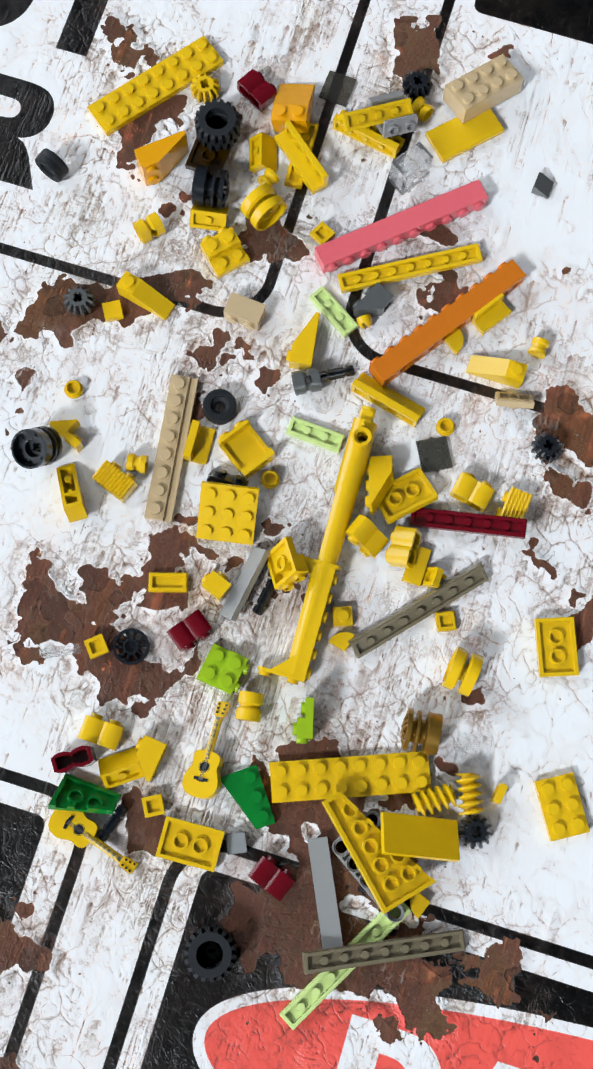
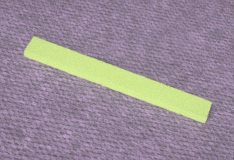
(327, 981)

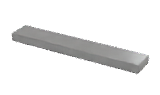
(325, 892)

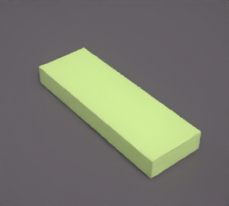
(333, 311)
(315, 434)

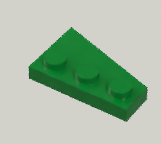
(83, 796)

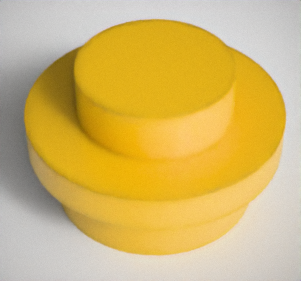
(73, 389)
(445, 427)
(270, 479)

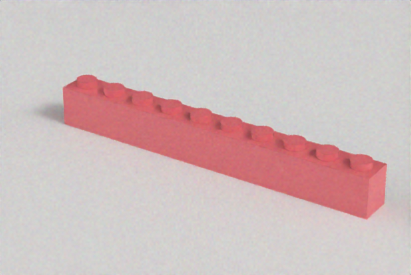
(401, 226)

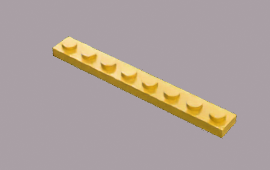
(409, 268)

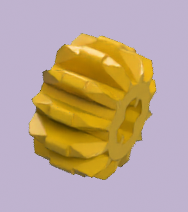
(205, 88)

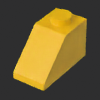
(150, 755)

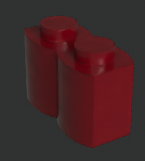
(257, 90)
(190, 631)
(68, 761)
(271, 877)

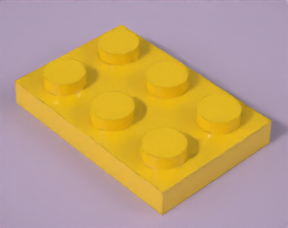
(407, 496)
(556, 647)
(561, 806)
(190, 843)

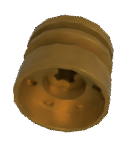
(421, 731)

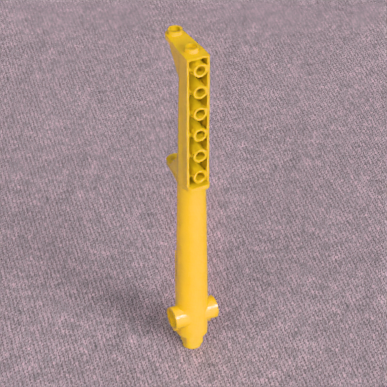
(323, 570)

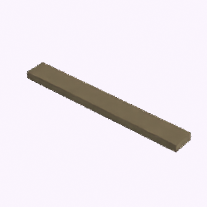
(418, 610)
(383, 951)

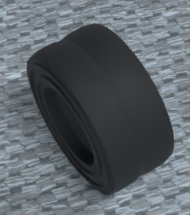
(51, 165)
(220, 396)

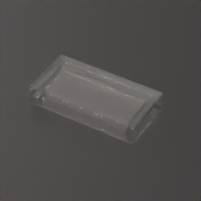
(60, 651)

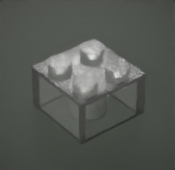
(411, 168)

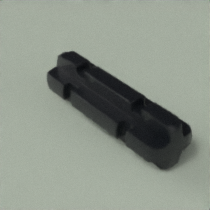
(336, 373)
(264, 598)
(112, 823)

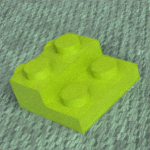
(223, 669)
(304, 726)

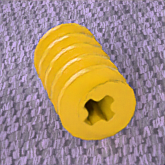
(470, 794)
(434, 799)

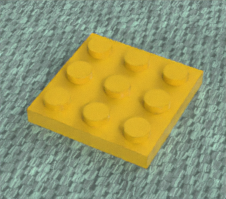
(227, 512)

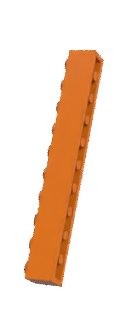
(441, 326)

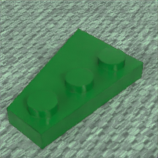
(250, 795)

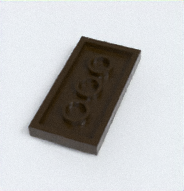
(204, 157)

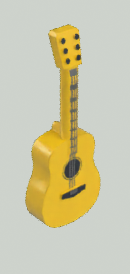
(203, 776)
(82, 831)

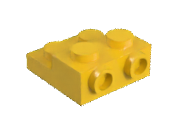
(224, 251)
(286, 565)

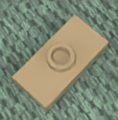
(514, 400)

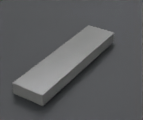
(244, 583)

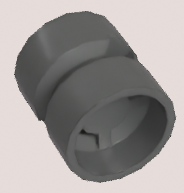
(300, 384)

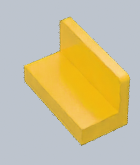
(262, 153)
(208, 218)
(491, 314)
(198, 443)
(120, 768)

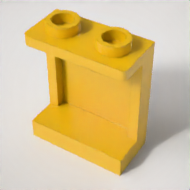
(245, 449)

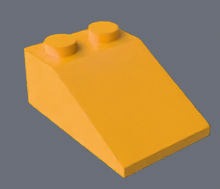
(295, 104)
(161, 157)

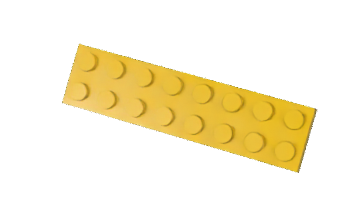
(155, 86)
(350, 775)

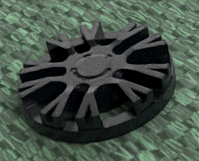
(131, 646)

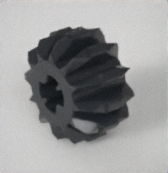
(417, 84)
(543, 453)
(482, 830)

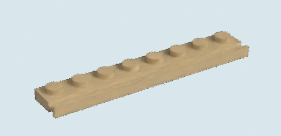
(170, 448)

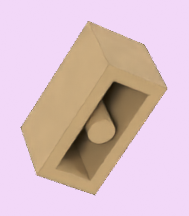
(244, 311)

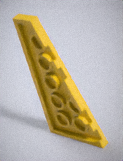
(387, 876)

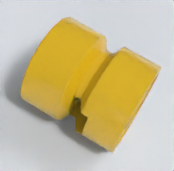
(149, 227)
(249, 706)

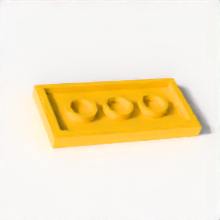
(457, 138)
(419, 837)

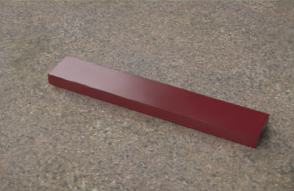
(469, 523)

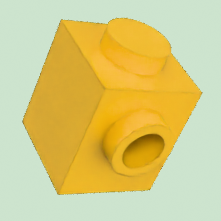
(216, 585)

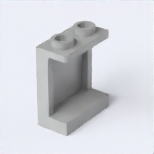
(397, 125)

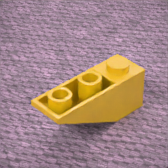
(380, 480)

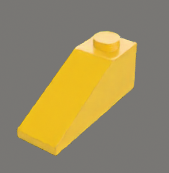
(144, 295)
(303, 347)
(498, 370)
(71, 493)

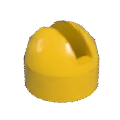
(364, 321)

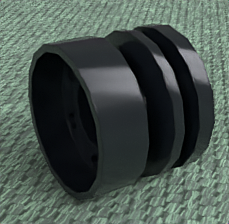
(209, 187)
(36, 447)

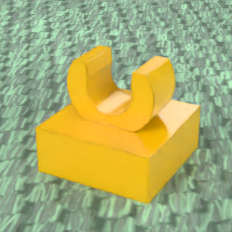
(433, 577)

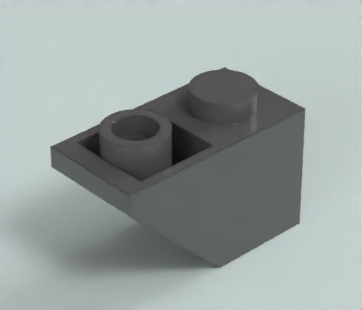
(375, 302)

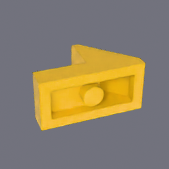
(66, 431)

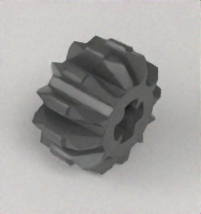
(86, 300)

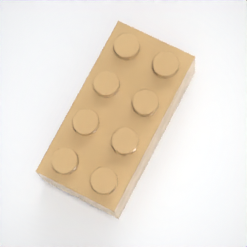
(482, 88)

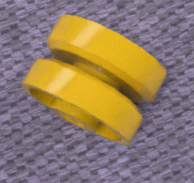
(263, 207)
(465, 672)

